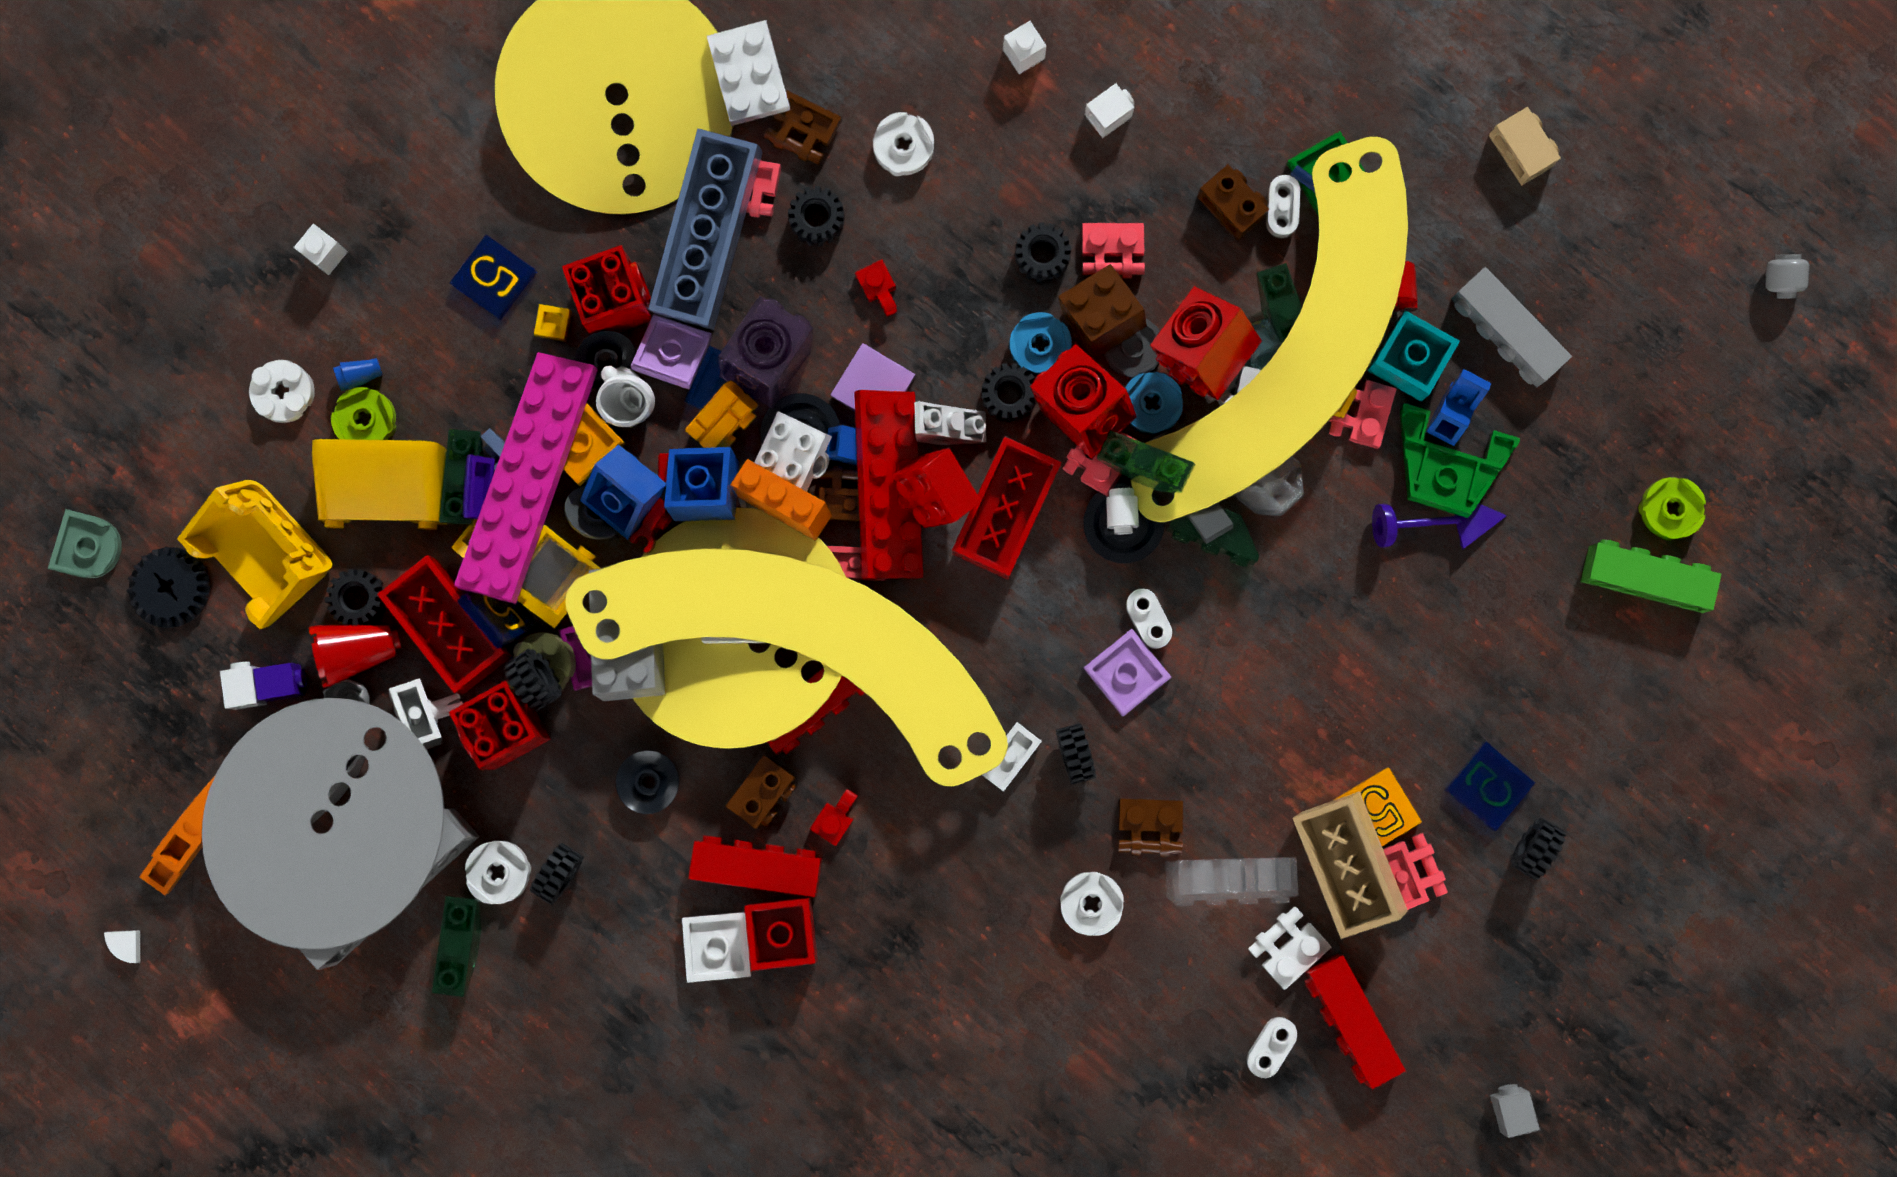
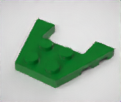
(1444, 475)

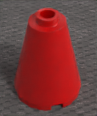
(351, 649)

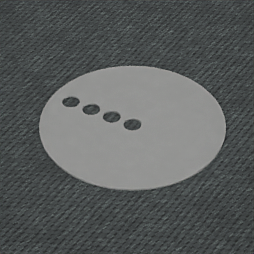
(335, 884)

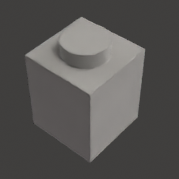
(1514, 1111)

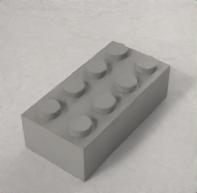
(627, 676)

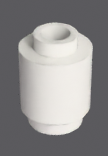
(1122, 510)

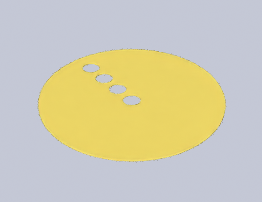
(556, 105)
(725, 690)

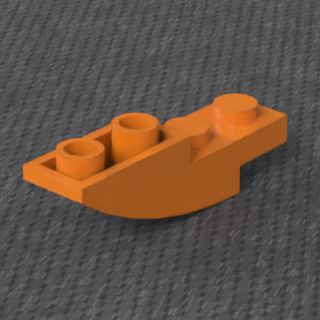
(177, 847)

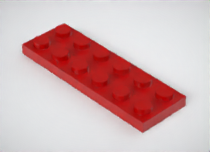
(885, 445)

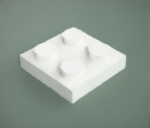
(716, 947)

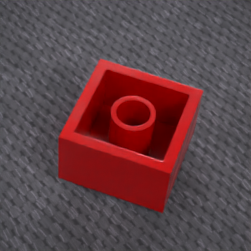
(936, 488)
(781, 933)

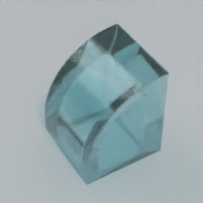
(1268, 346)

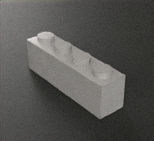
(1510, 328)

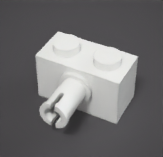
(420, 713)

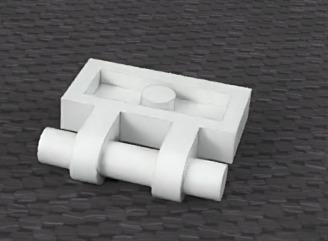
(1296, 954)

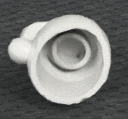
(618, 392)

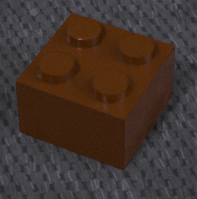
(1102, 311)

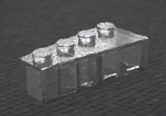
(1231, 879)

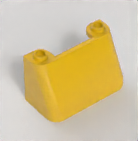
(378, 481)
(258, 547)

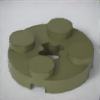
(554, 649)

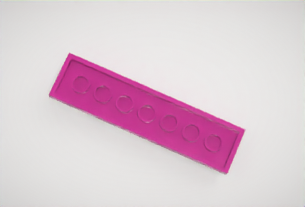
(526, 477)

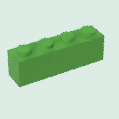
(1650, 576)

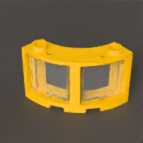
(549, 575)

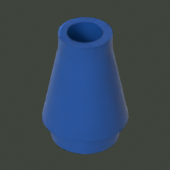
(356, 373)

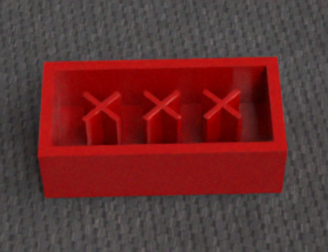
(1008, 510)
(450, 640)

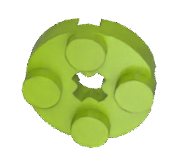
(360, 399)
(1691, 509)

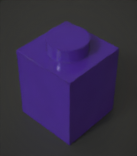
(280, 681)

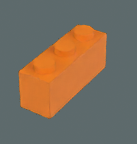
(781, 499)

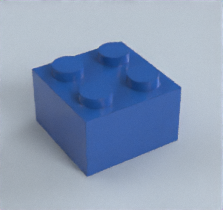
(700, 484)
(622, 491)

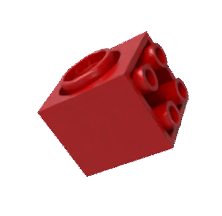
(609, 291)
(1205, 343)
(1083, 400)
(498, 727)

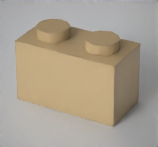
(1525, 145)

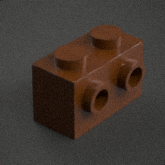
(1233, 201)
(762, 792)

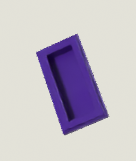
(478, 477)

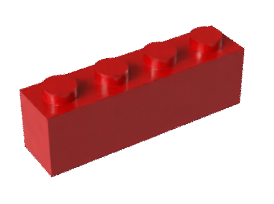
(836, 703)
(754, 867)
(1354, 1021)

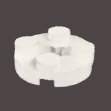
(897, 160)
(268, 378)
(479, 874)
(1109, 907)

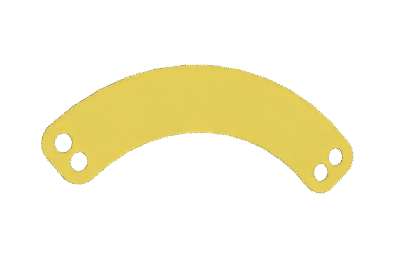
(1326, 349)
(806, 612)

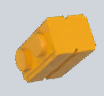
(722, 417)

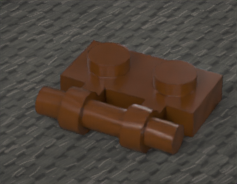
(809, 120)
(841, 502)
(1150, 815)

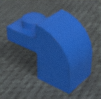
(1457, 407)

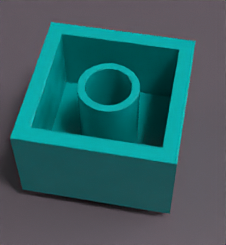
(1413, 356)

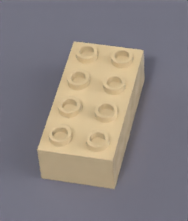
(1350, 865)

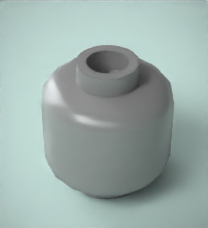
(1787, 275)

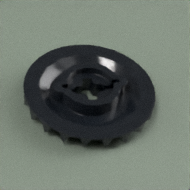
(804, 408)
(1120, 548)
(189, 586)

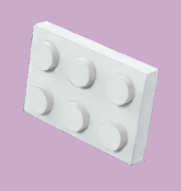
(748, 73)

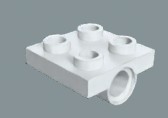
(794, 451)

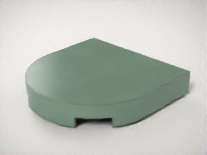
(85, 546)

